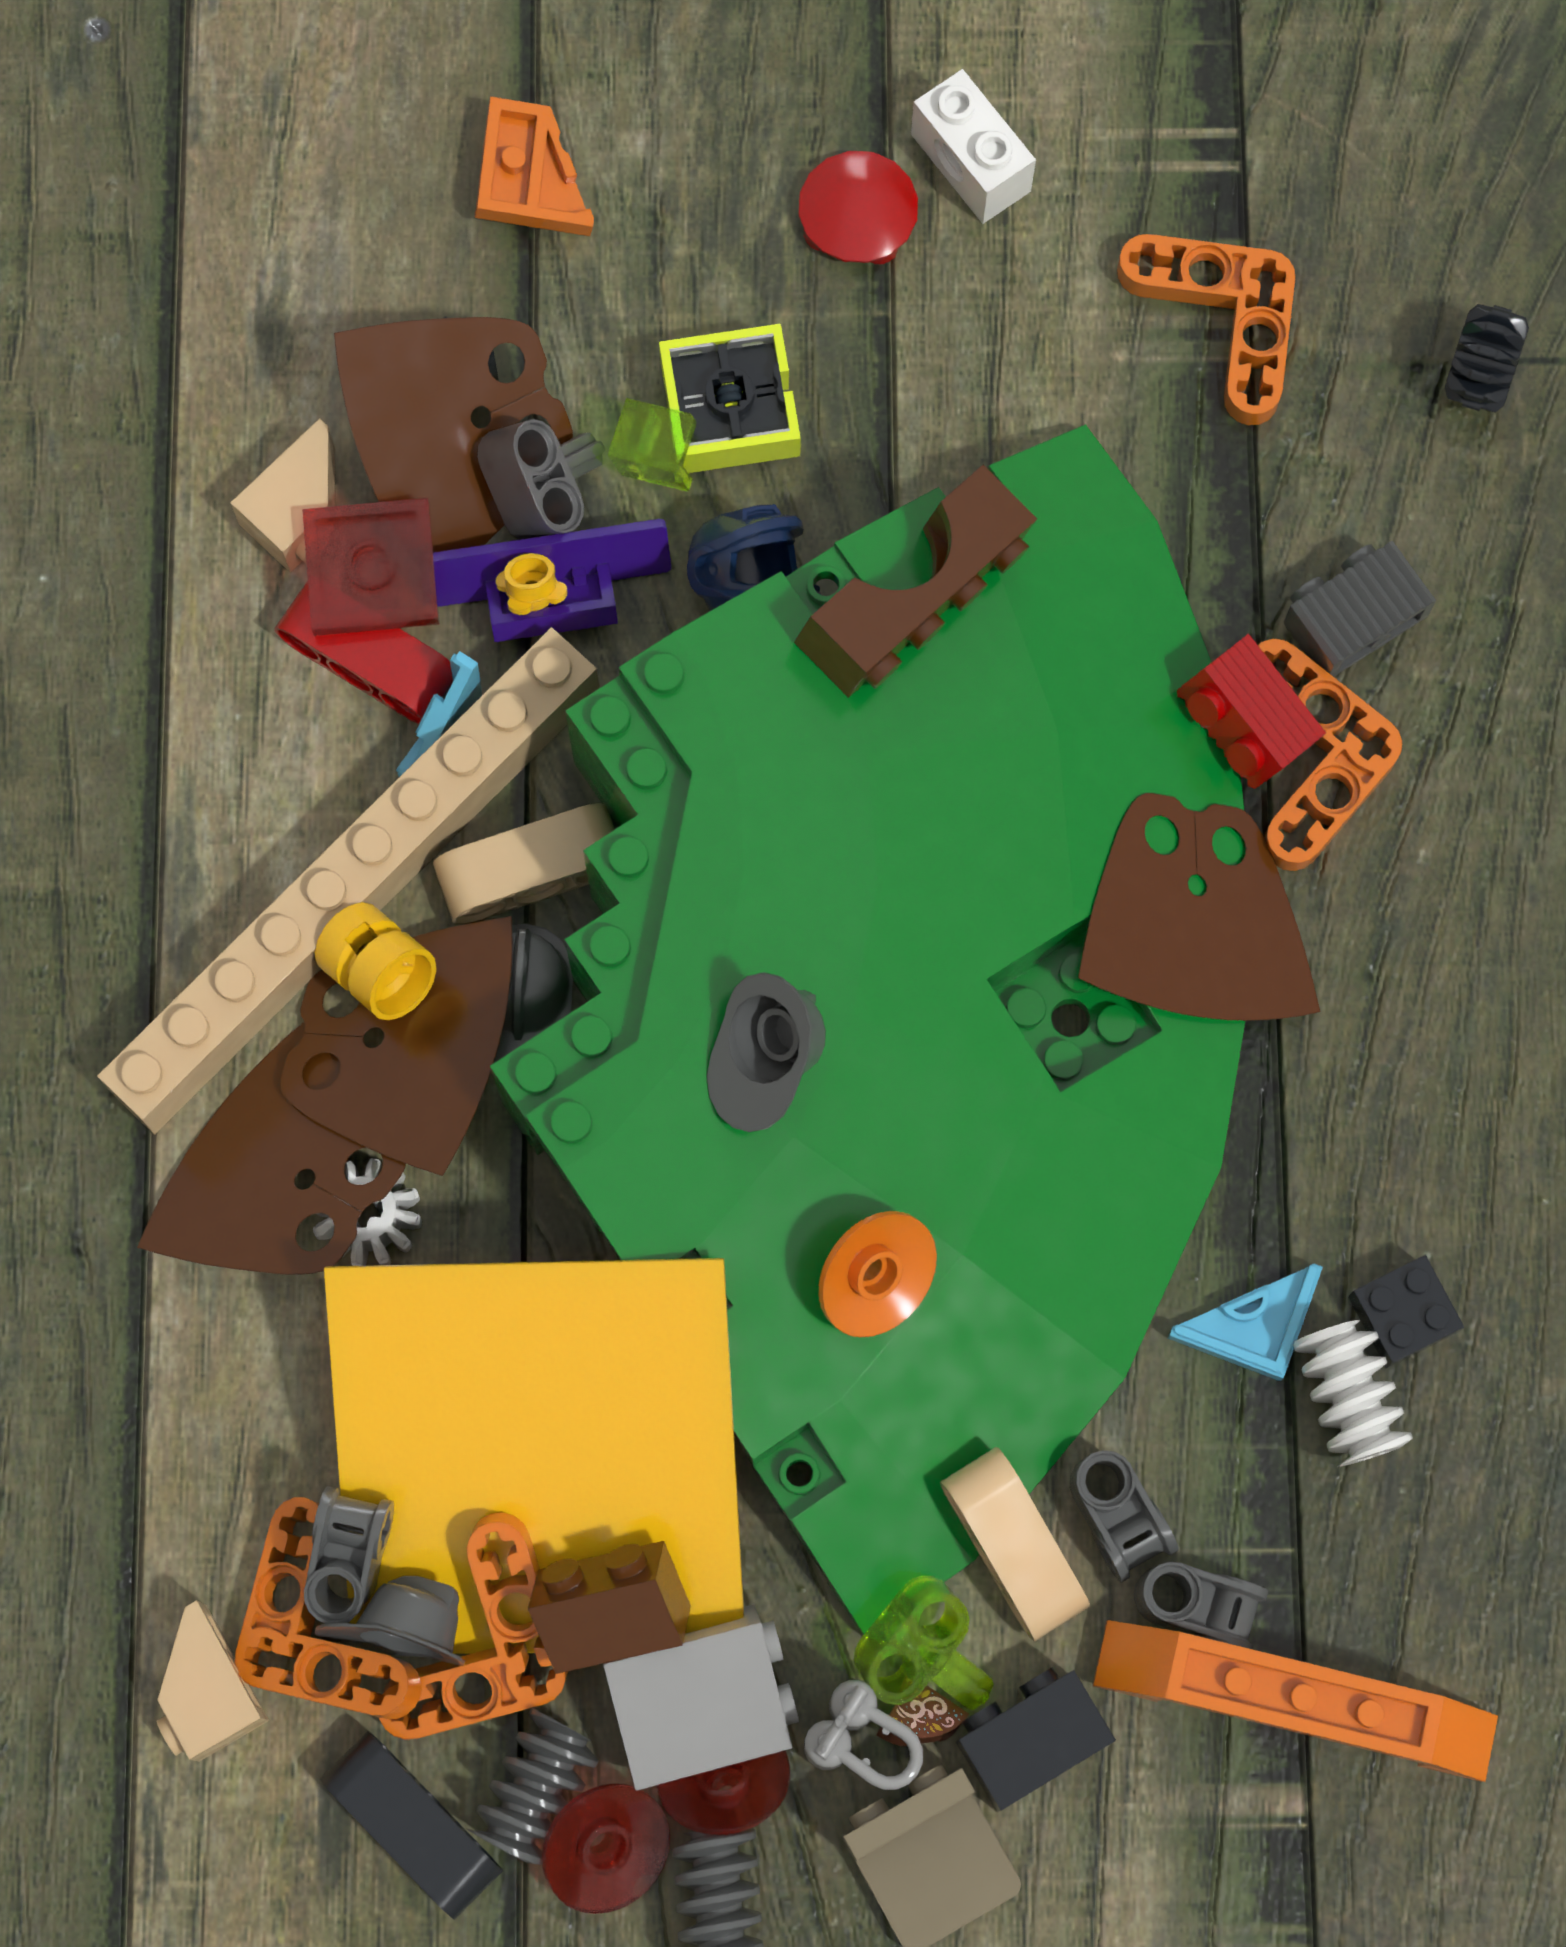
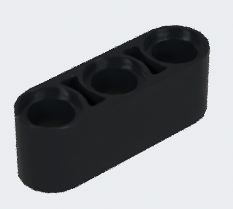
(411, 1825)

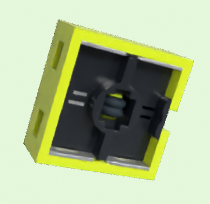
(735, 394)

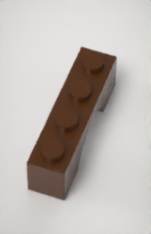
(866, 626)

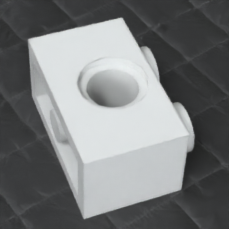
(972, 146)

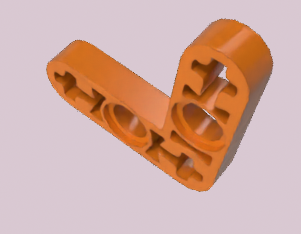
(1236, 291)
(1341, 763)
(291, 1631)
(499, 1664)

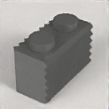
(1359, 608)

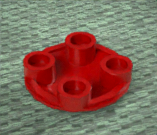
(858, 207)

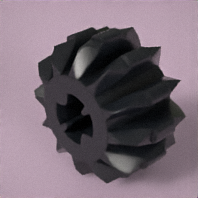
(1486, 358)

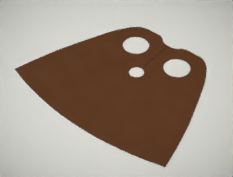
(412, 406)
(1191, 954)
(430, 1071)
(236, 1185)

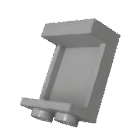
(702, 1702)

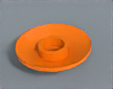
(877, 1274)

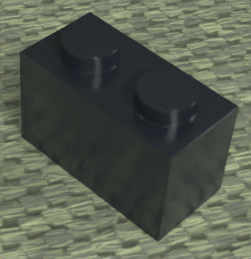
(1033, 1739)

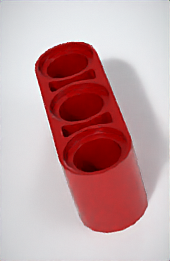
(378, 662)

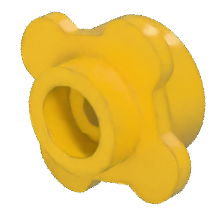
(530, 584)

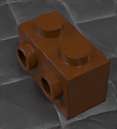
(609, 1606)

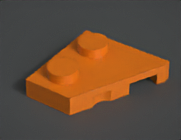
(527, 172)

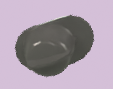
(538, 986)
(763, 1051)
(404, 1620)

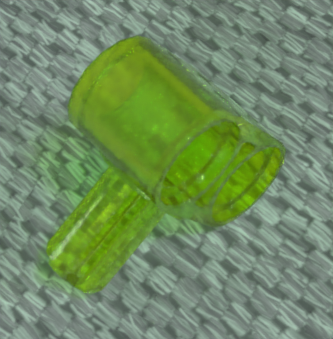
(926, 1649)

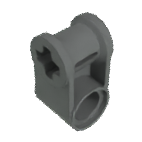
(1121, 1517)
(348, 1543)
(1211, 1607)

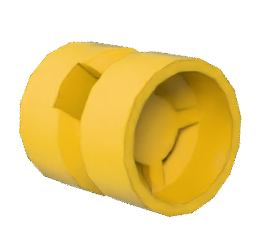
(375, 961)

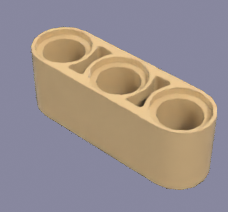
(520, 864)
(1015, 1544)

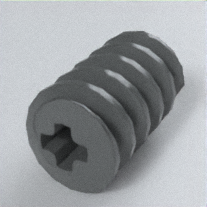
(535, 1787)
(717, 1890)

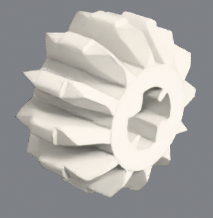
(379, 1230)

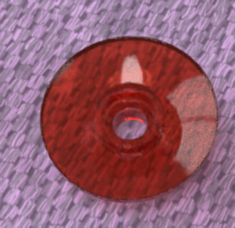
(756, 1794)
(622, 1864)

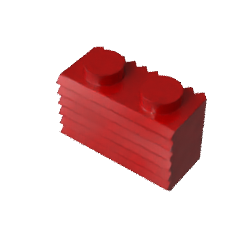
(1250, 712)

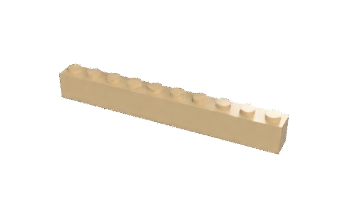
(365, 865)

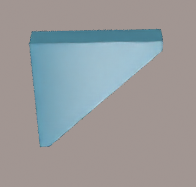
(445, 712)
(1256, 1327)

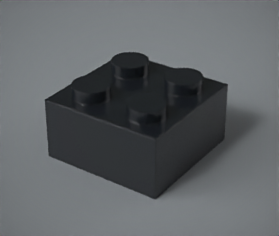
(1406, 1311)

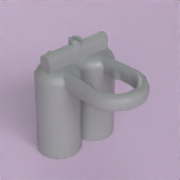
(852, 1708)

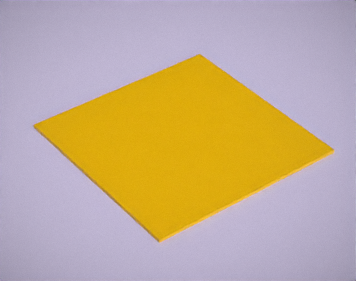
(545, 1395)

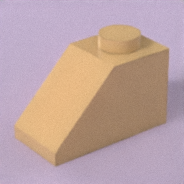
(295, 481)
(202, 1691)

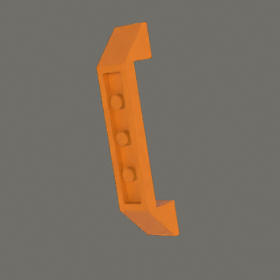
(1296, 1697)

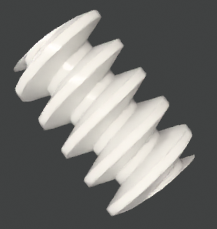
(1352, 1392)

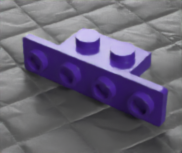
(582, 561)

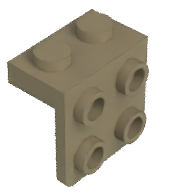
(931, 1858)

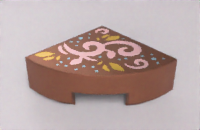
(928, 1716)

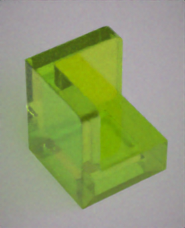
(653, 444)

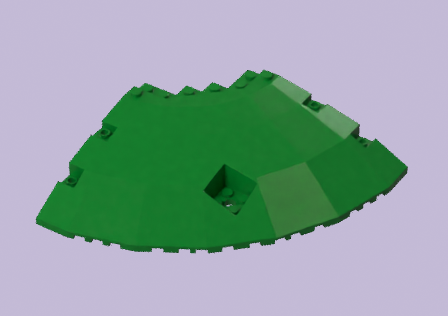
(936, 892)

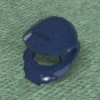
(741, 551)

